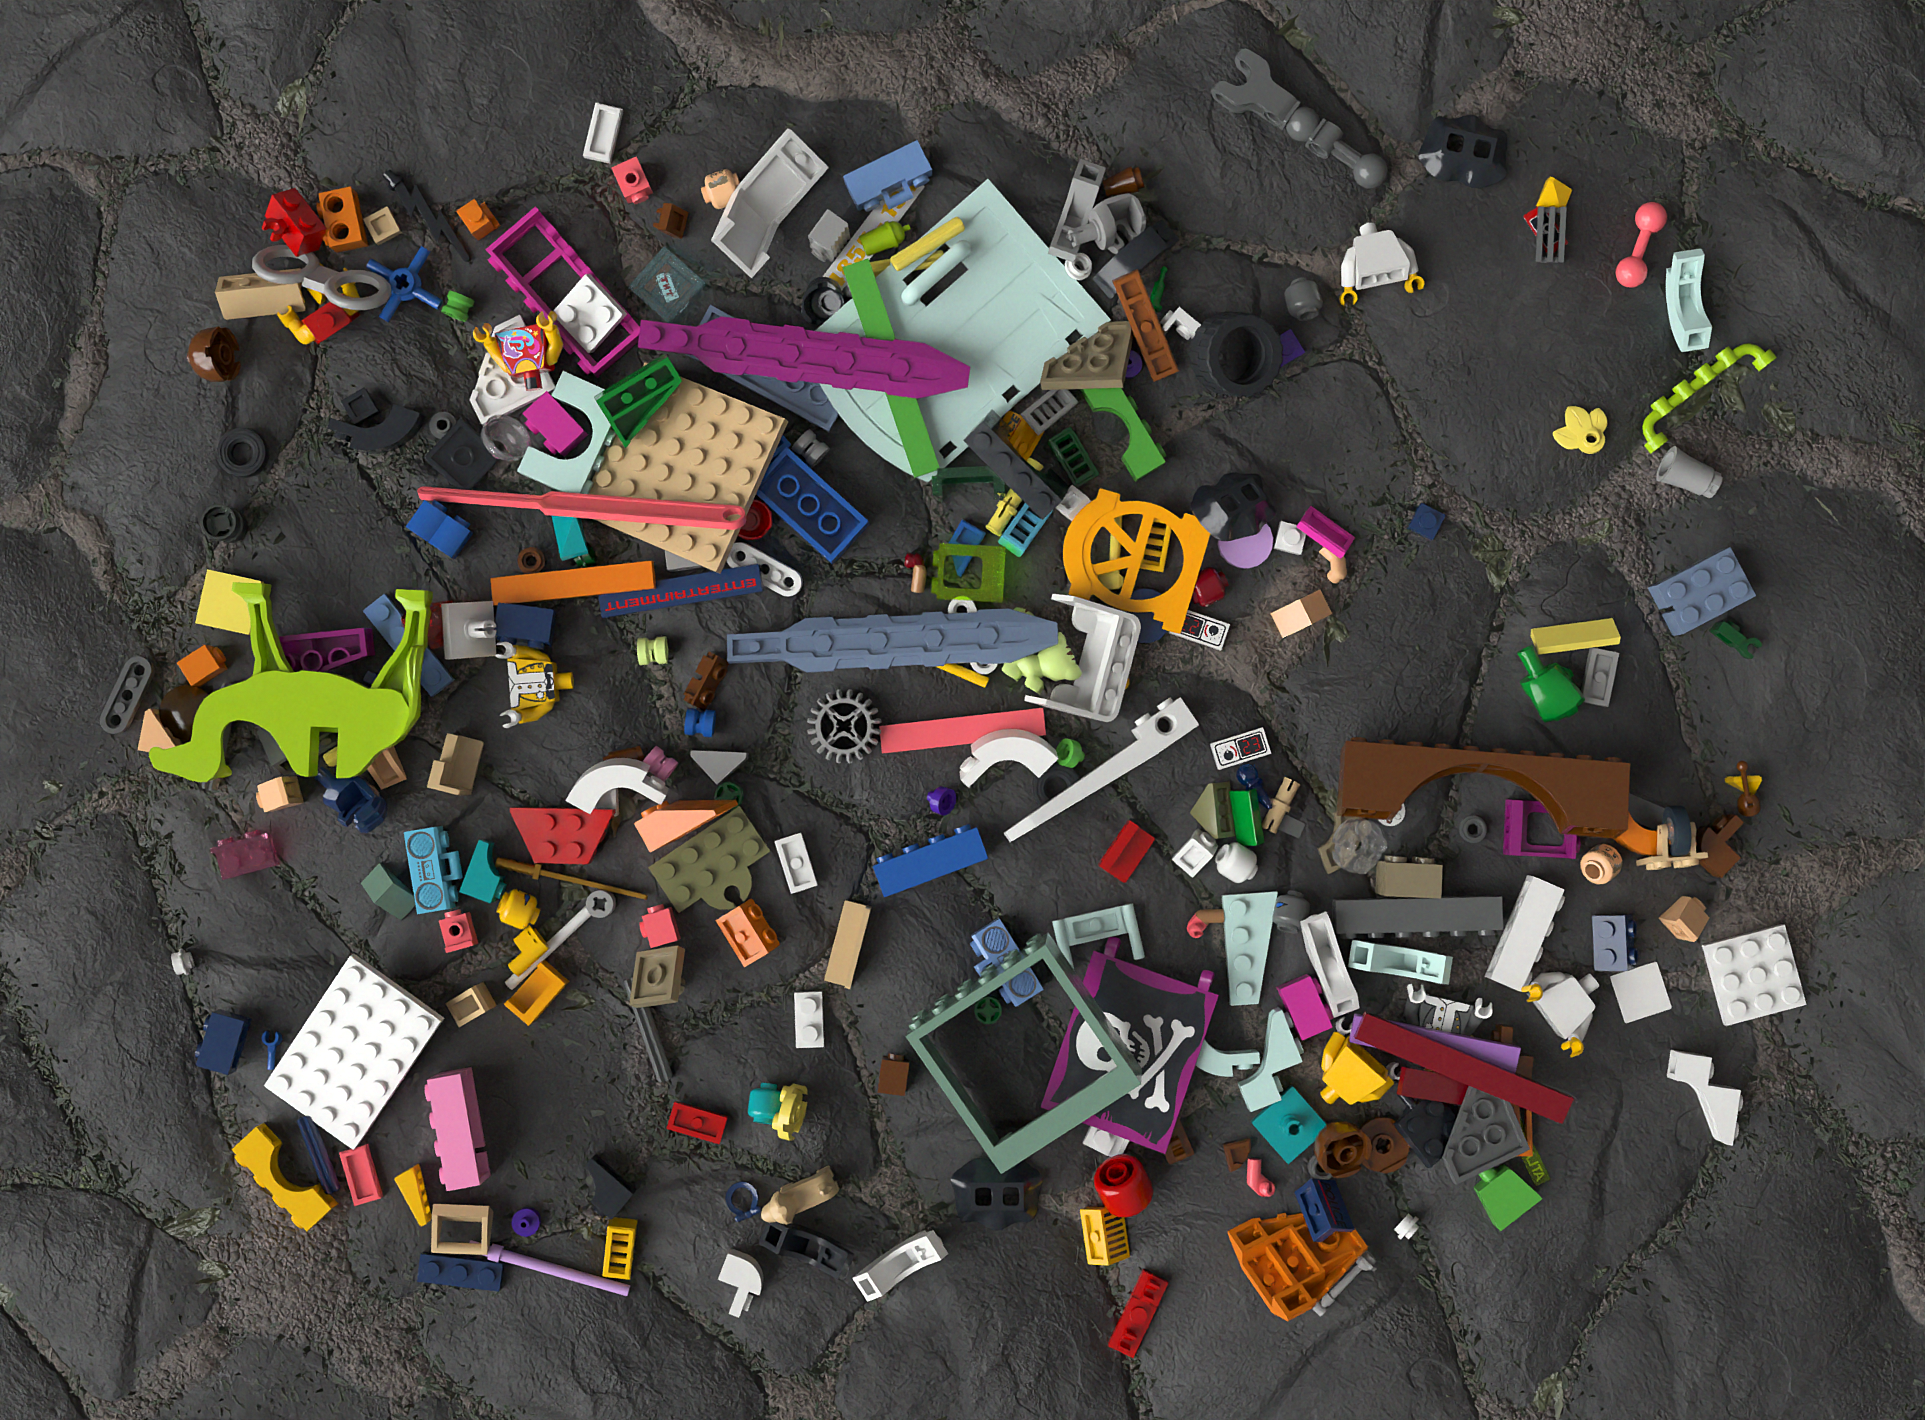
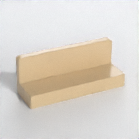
(253, 296)
(847, 943)

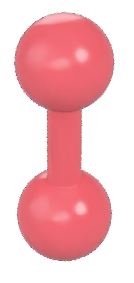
(1649, 219)

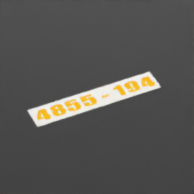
(854, 250)

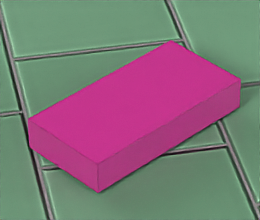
(1325, 532)

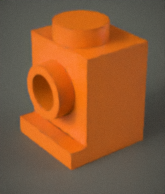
(478, 219)

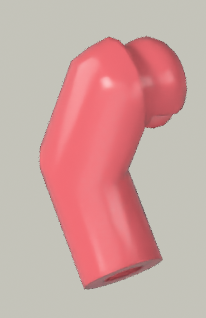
(1256, 1180)

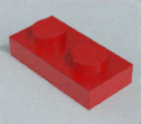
(697, 1122)

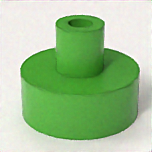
(1069, 753)

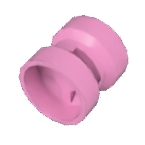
(660, 765)

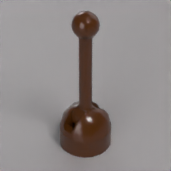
(1748, 797)

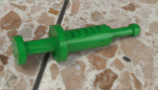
(1157, 291)

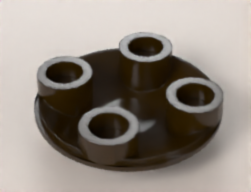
(179, 710)

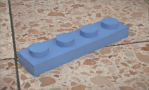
(387, 620)

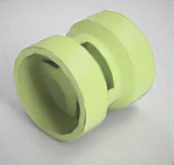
(652, 650)

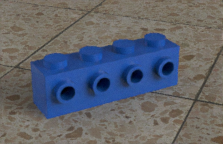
(930, 861)

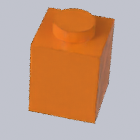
(203, 665)

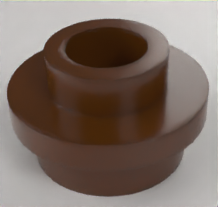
(523, 557)

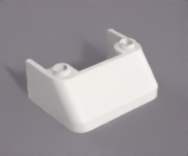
(1103, 662)

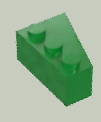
(637, 397)

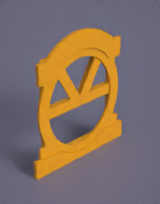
(1083, 575)

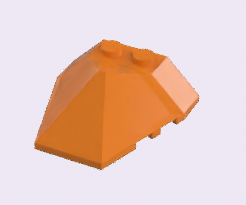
(1287, 1264)

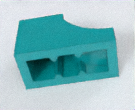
(482, 877)

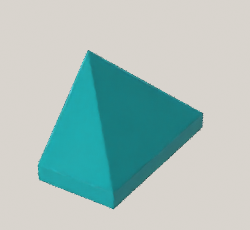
(570, 537)

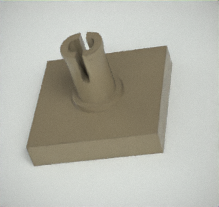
(657, 977)

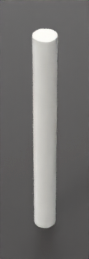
(553, 943)

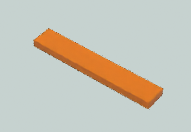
(573, 583)

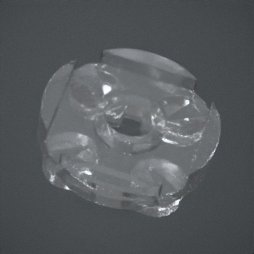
(1371, 848)

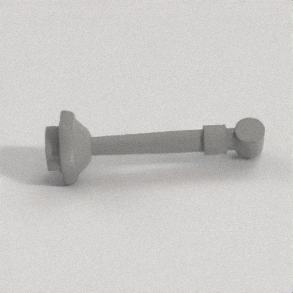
(1365, 1262)

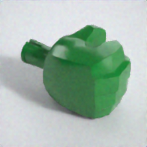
(1549, 687)

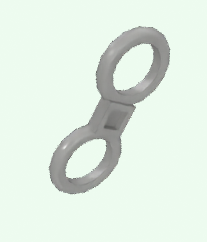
(322, 278)

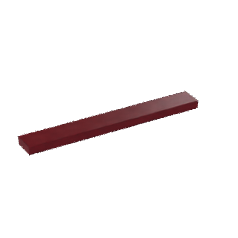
(1463, 1067)

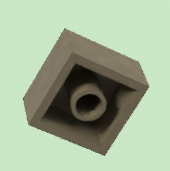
(1408, 879)

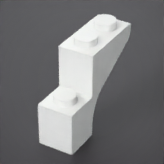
(1329, 965)
(1718, 1101)

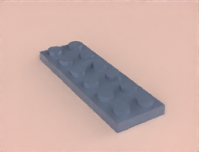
(800, 398)

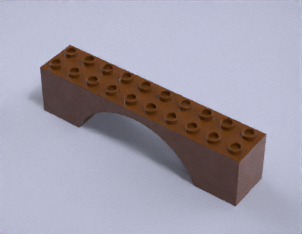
(1578, 793)

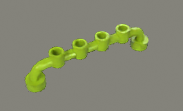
(1704, 375)

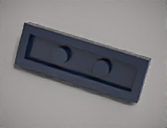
(460, 1271)

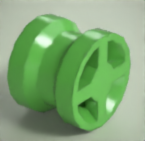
(457, 306)

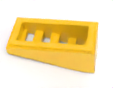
(1154, 565)
(413, 1189)
(620, 1230)

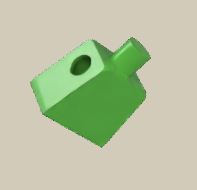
(1504, 1195)

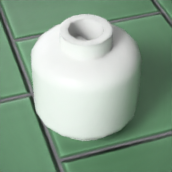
(1236, 862)

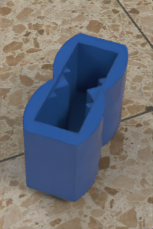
(439, 529)

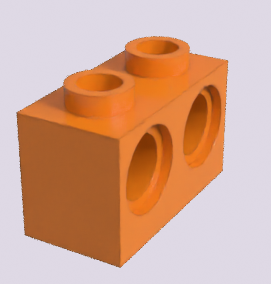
(348, 217)

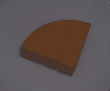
(1236, 1153)

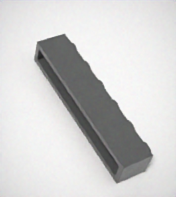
(1416, 914)

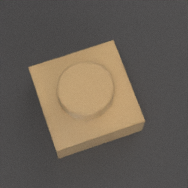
(382, 226)

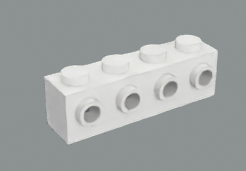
(1525, 933)

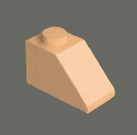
(279, 794)
(1685, 918)

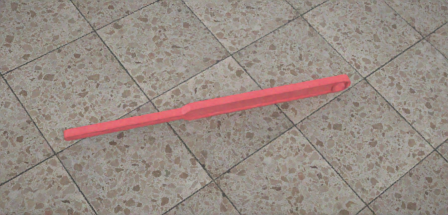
(600, 507)

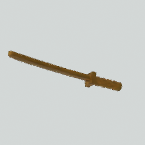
(535, 871)

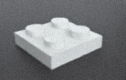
(589, 313)

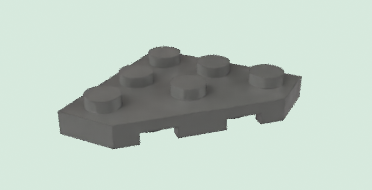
(1482, 1136)

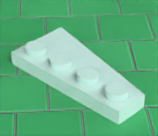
(1246, 942)

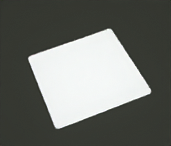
(1640, 992)

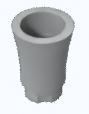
(1688, 473)

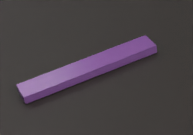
(1495, 1052)

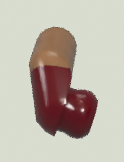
(919, 571)

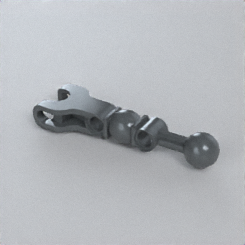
(1302, 123)

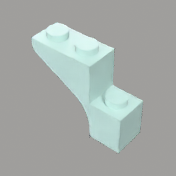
(1279, 1053)

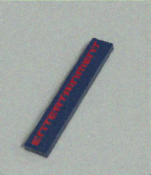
(685, 591)

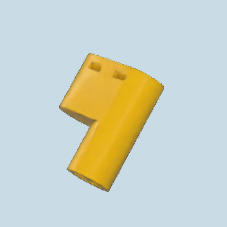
(531, 947)

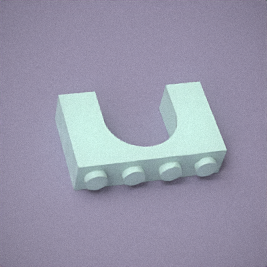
(576, 473)

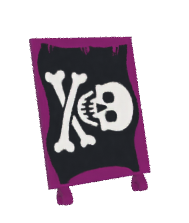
(1162, 1028)

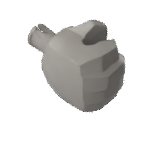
(1111, 215)

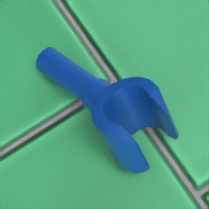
(271, 1047)

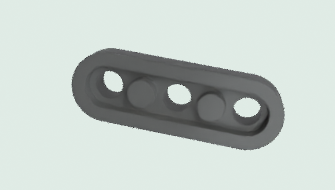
(118, 703)

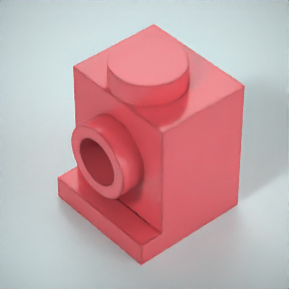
(467, 935)

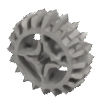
(827, 709)

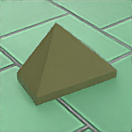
(1215, 811)

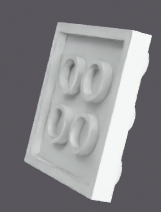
(1754, 974)

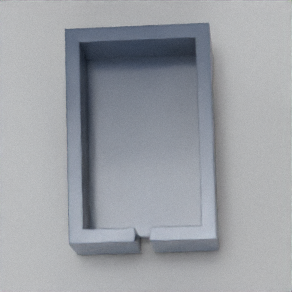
(1702, 591)

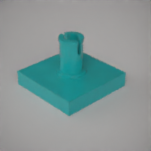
(1289, 1124)

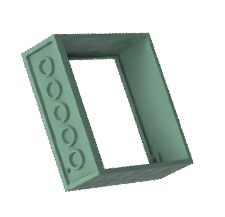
(1066, 1115)

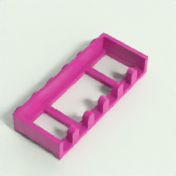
(535, 303)

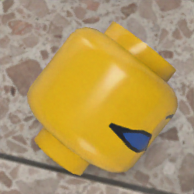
(518, 909)

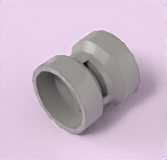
(810, 448)

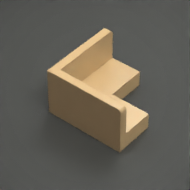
(457, 765)

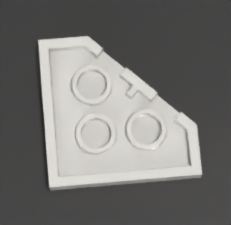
(498, 391)

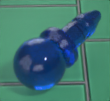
(1248, 776)

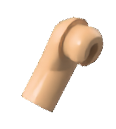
(1338, 566)

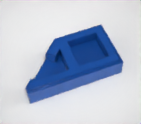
(966, 535)

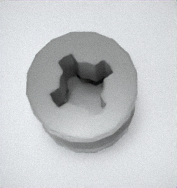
(604, 900)

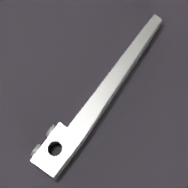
(1148, 744)

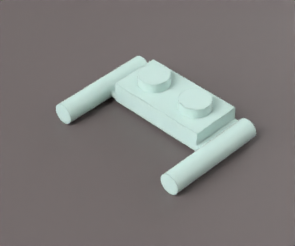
(1097, 926)

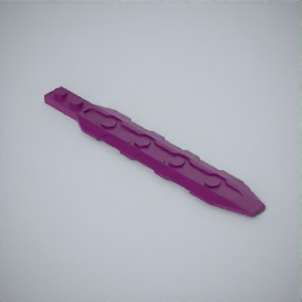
(811, 356)

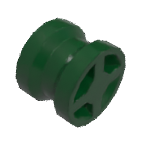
(733, 793)
(985, 1012)

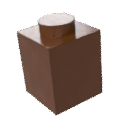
(893, 1074)

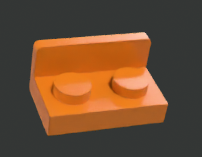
(748, 932)

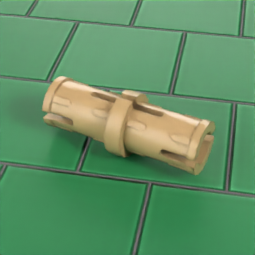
(1280, 805)

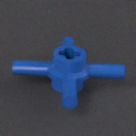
(408, 275)

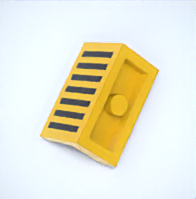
(1104, 1236)

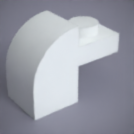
(743, 1272)

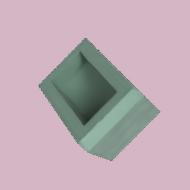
(389, 892)

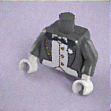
(1444, 1013)

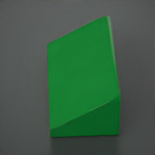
(1246, 817)

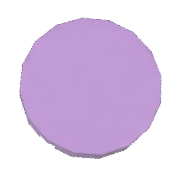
(1248, 551)

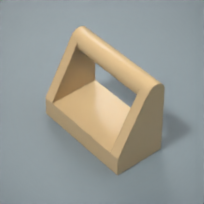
(465, 1213)

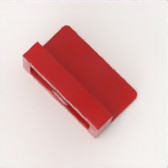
(1126, 851)

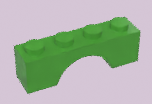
(1142, 454)

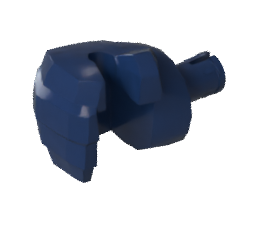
(354, 800)

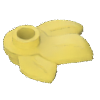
(1580, 426)

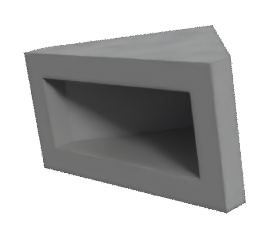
(719, 764)

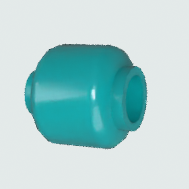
(764, 1103)

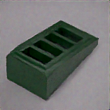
(1075, 443)

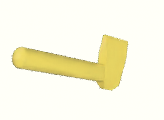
(1113, 579)

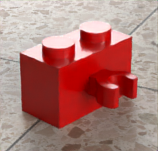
(294, 222)

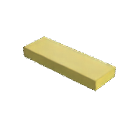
(1575, 636)

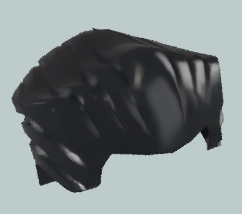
(821, 300)

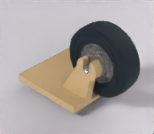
(1677, 838)

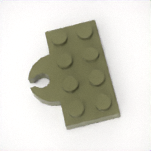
(712, 863)

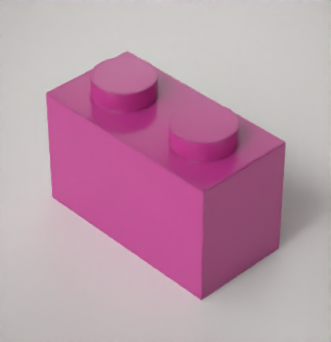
(554, 424)
(1305, 1006)

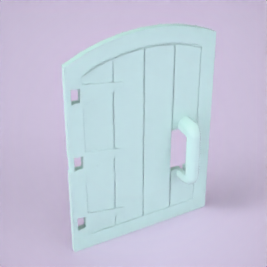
(996, 318)

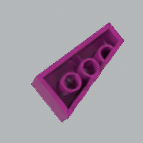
(327, 649)

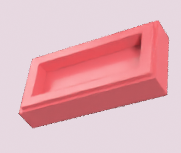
(361, 1174)

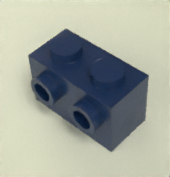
(525, 625)
(222, 1041)

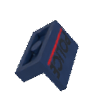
(1323, 1208)

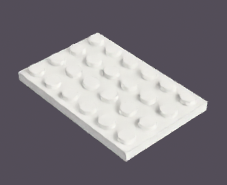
(353, 1051)

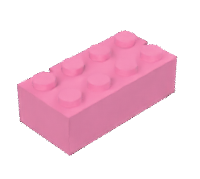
(457, 1128)

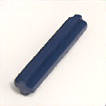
(318, 1155)

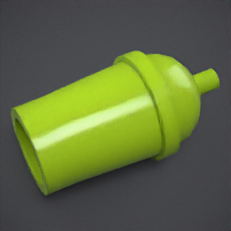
(883, 237)

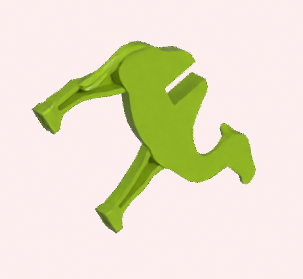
(308, 702)

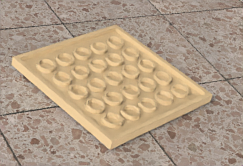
(692, 451)

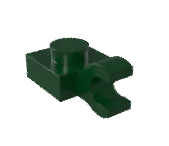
(1731, 636)

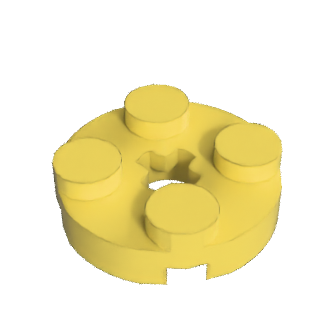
(791, 1111)

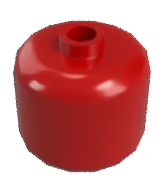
(1123, 1185)

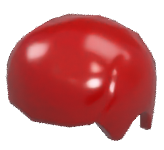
(758, 521)

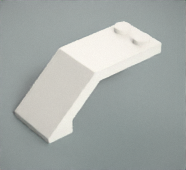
(765, 200)

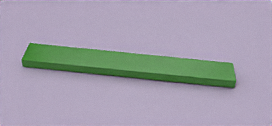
(904, 409)

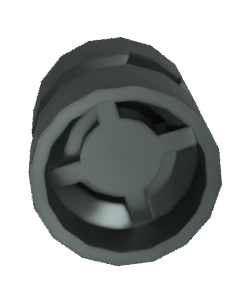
(223, 523)

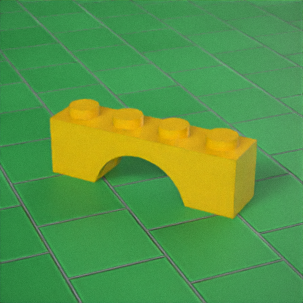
(260, 1154)

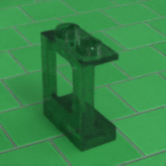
(964, 475)

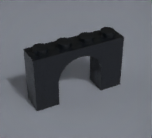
(1037, 489)

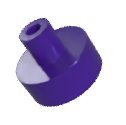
(1135, 366)
(942, 800)
(530, 1217)

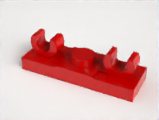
(1138, 1313)

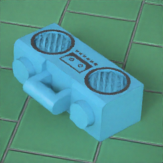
(428, 872)

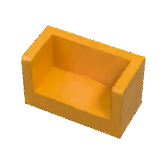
(536, 993)

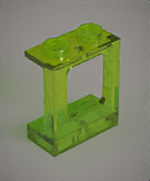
(992, 573)

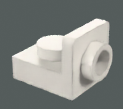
(1185, 323)
(1196, 852)

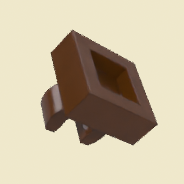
(671, 220)

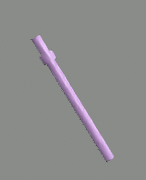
(498, 1253)

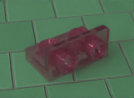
(246, 855)

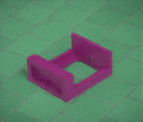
(1516, 833)

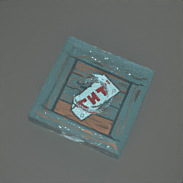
(667, 285)

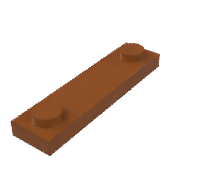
(1145, 325)

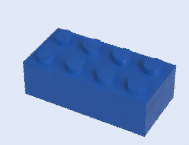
(810, 506)

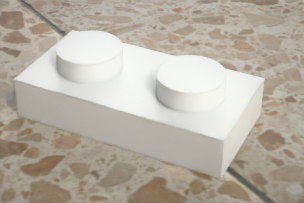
(796, 863)
(809, 1019)

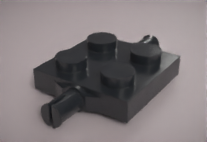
(1426, 1128)

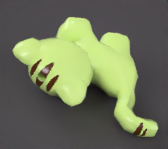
(1054, 663)

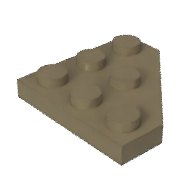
(1092, 361)

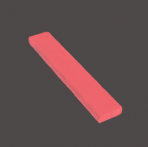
(957, 730)

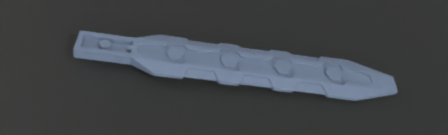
(887, 641)

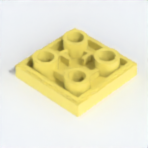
(221, 606)

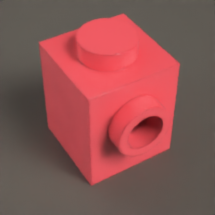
(632, 181)
(659, 926)

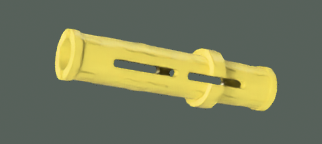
(1008, 507)

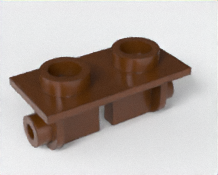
(702, 692)

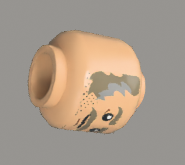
(720, 187)
(1601, 864)

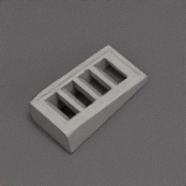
(1064, 396)

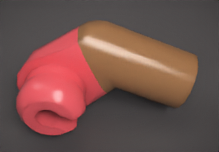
(1201, 919)

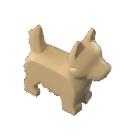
(800, 1196)

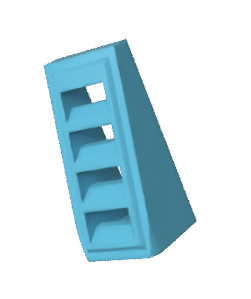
(1013, 544)

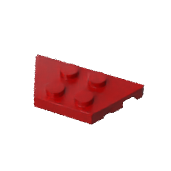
(562, 833)

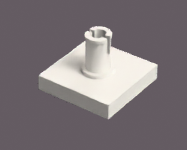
(468, 630)

